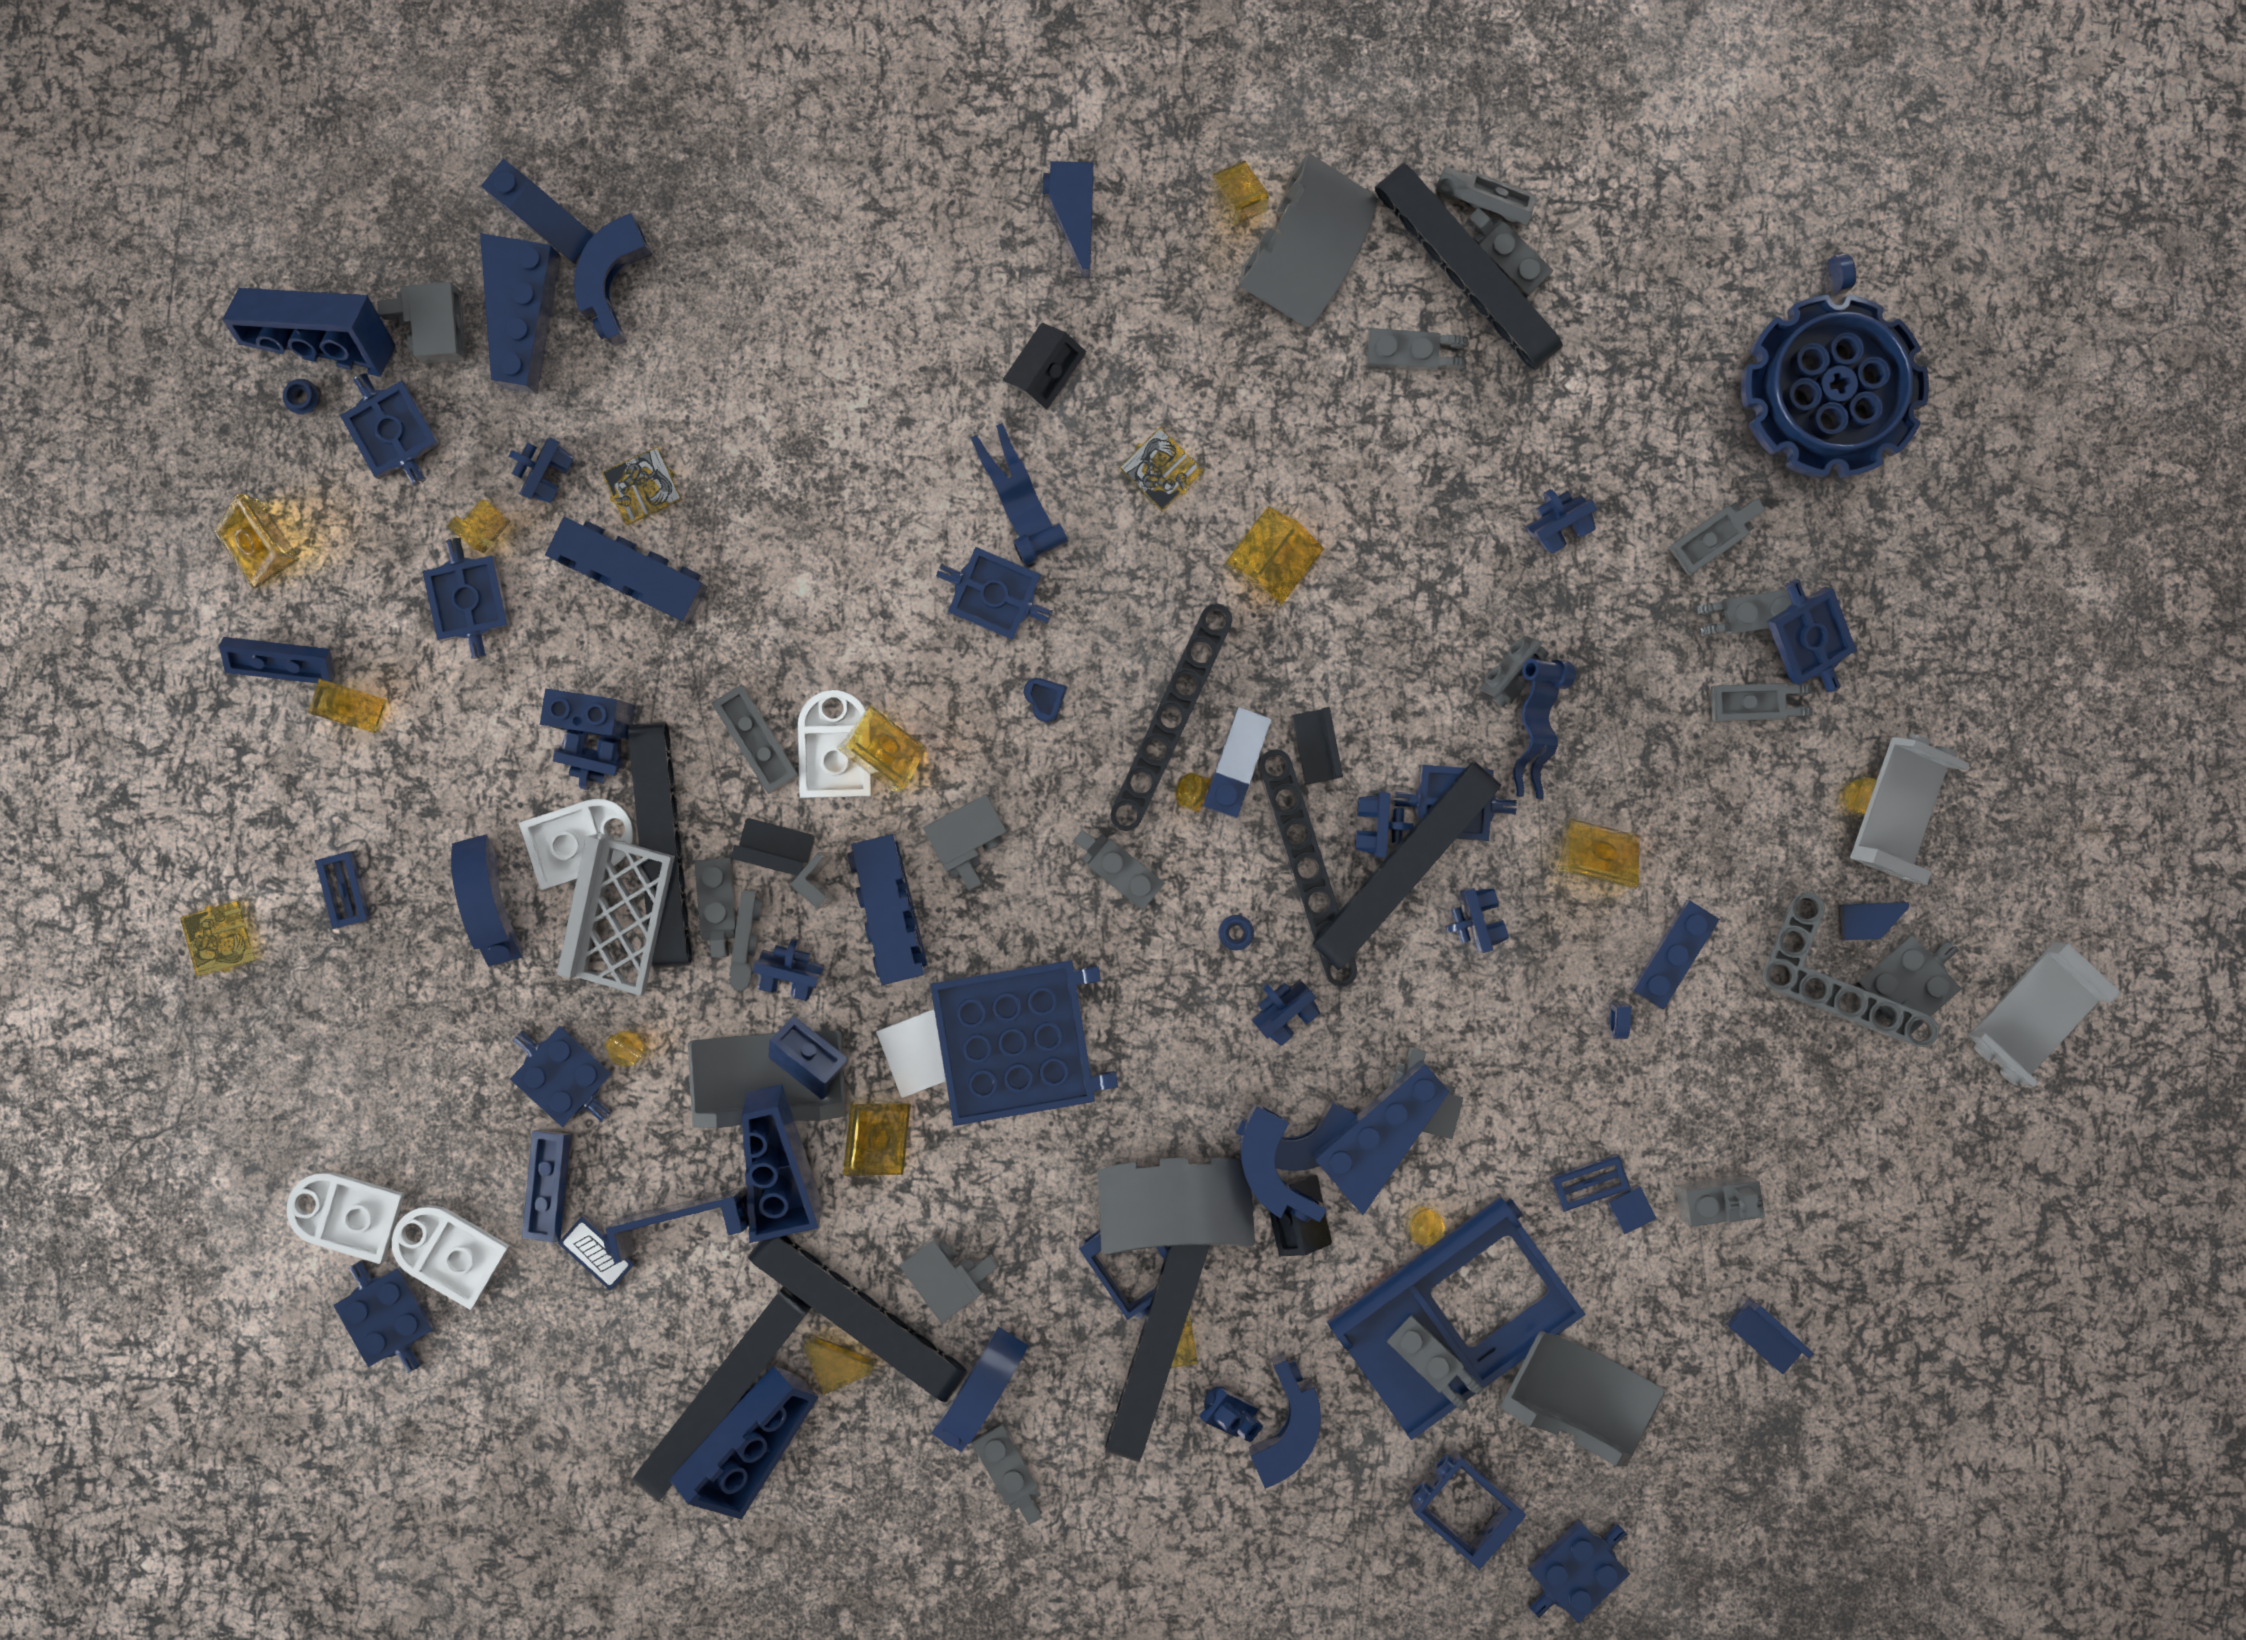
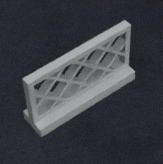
(589, 900)

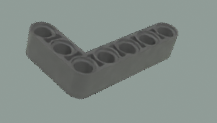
(1834, 989)

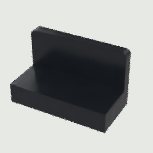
(1045, 365)
(1317, 746)
(774, 847)
(1296, 1236)

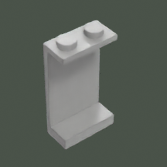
(1903, 807)
(2040, 1012)

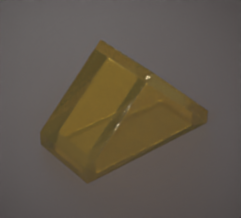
(1241, 192)
(347, 705)
(836, 1364)

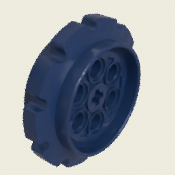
(1872, 344)

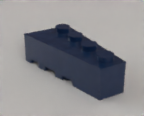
(518, 304)
(312, 326)
(626, 570)
(888, 909)
(1379, 1137)
(777, 1172)
(746, 1445)

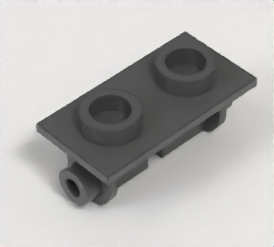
(1503, 680)

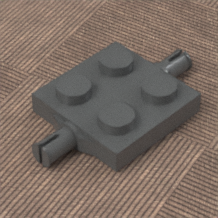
(1912, 979)

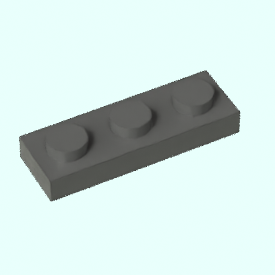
(755, 739)

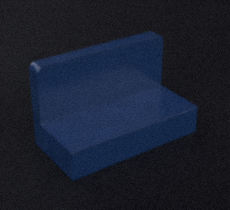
(806, 1056)
(1767, 1336)

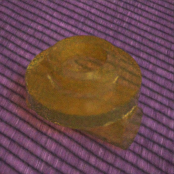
(1191, 791)
(1858, 794)
(625, 1048)
(1426, 1226)

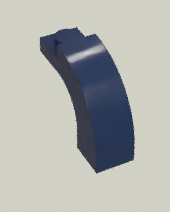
(599, 265)
(480, 901)
(1257, 1150)
(1296, 1151)
(980, 1390)
(1294, 1442)

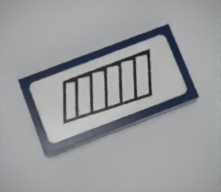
(586, 1246)

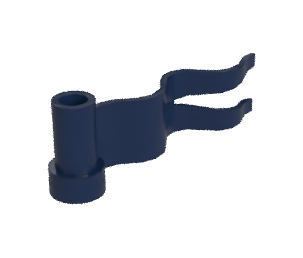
(1020, 502)
(1547, 680)

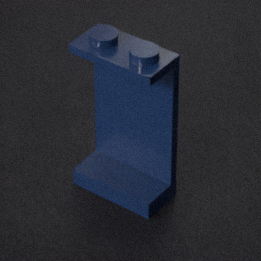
(619, 1237)

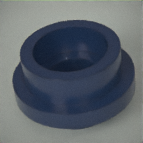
(291, 393)
(1246, 938)

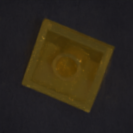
(254, 540)
(1275, 554)
(883, 749)
(1600, 854)
(876, 1137)

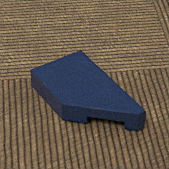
(1869, 919)

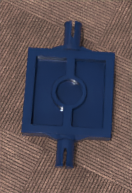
(389, 429)
(994, 593)
(466, 598)
(1812, 635)
(1434, 782)
(561, 1076)
(384, 1317)
(1578, 1571)

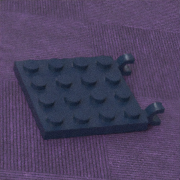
(1015, 1042)

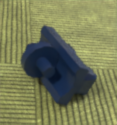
(551, 456)
(1558, 514)
(588, 763)
(1379, 808)
(1484, 934)
(788, 965)
(1281, 1007)
(1231, 1414)

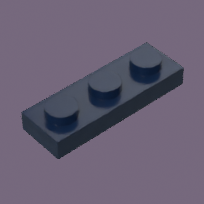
(276, 660)
(1675, 954)
(546, 1186)

